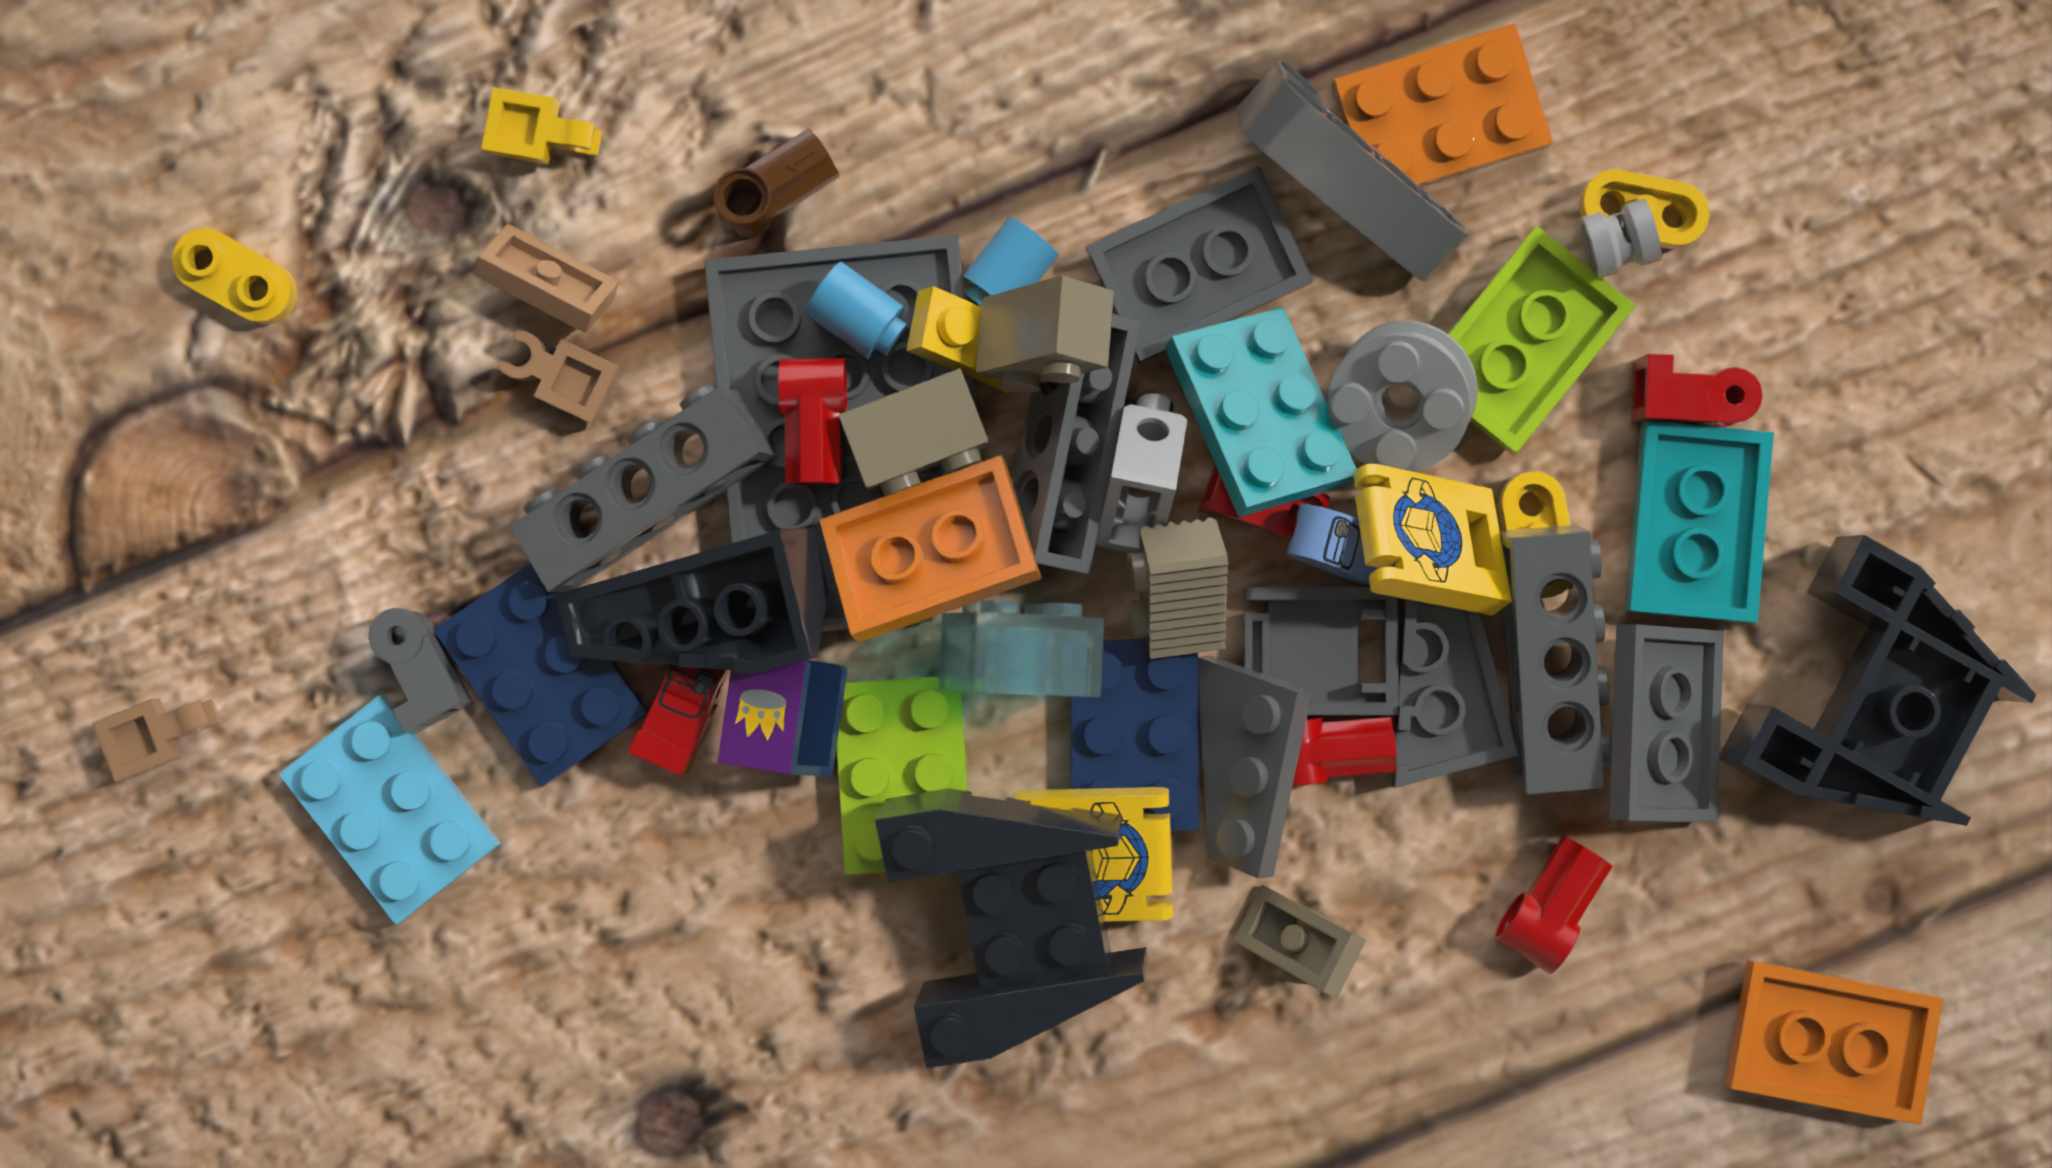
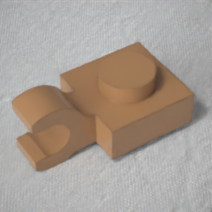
(146, 735)

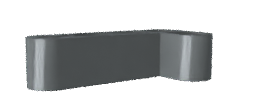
(1347, 173)

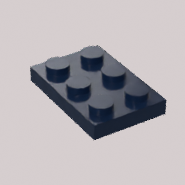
(521, 668)
(1141, 729)

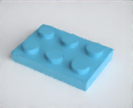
(390, 809)

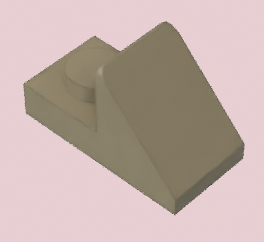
(1300, 941)

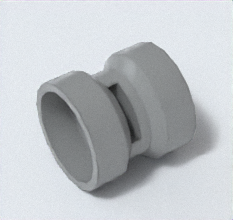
(1607, 235)

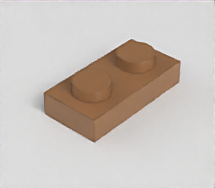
(546, 278)

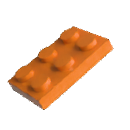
(1448, 107)
(929, 549)
(1833, 1042)

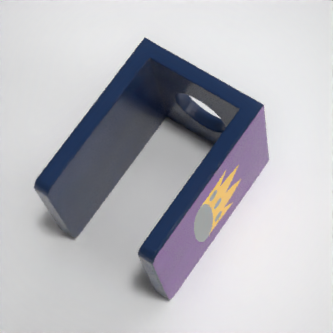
(784, 718)

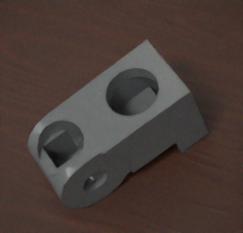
(421, 667)

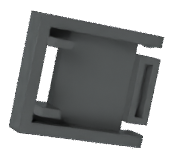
(1314, 645)

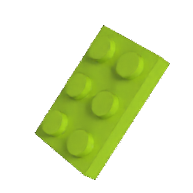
(1534, 335)
(892, 744)

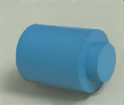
(1009, 261)
(857, 312)

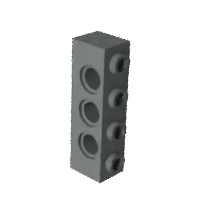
(731, 452)
(1070, 455)
(1581, 754)

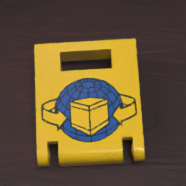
(1436, 535)
(1144, 853)

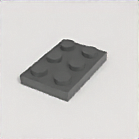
(1201, 262)
(1666, 724)

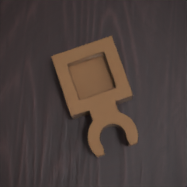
(569, 377)

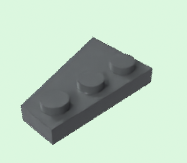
(1447, 695)
(1249, 761)

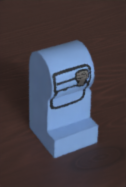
(1330, 543)

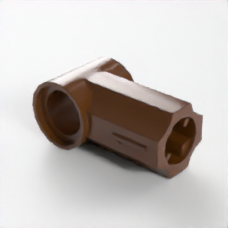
(779, 179)

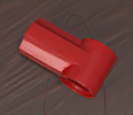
(811, 399)
(1345, 749)
(1545, 919)

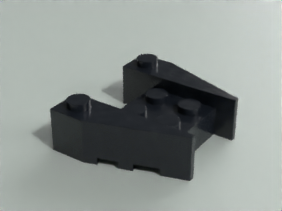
(1901, 703)
(1027, 911)

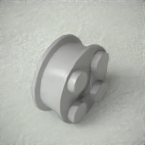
(1411, 356)

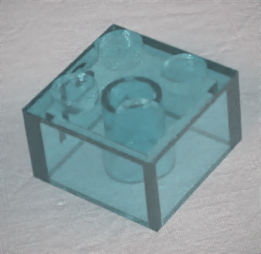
(1016, 653)

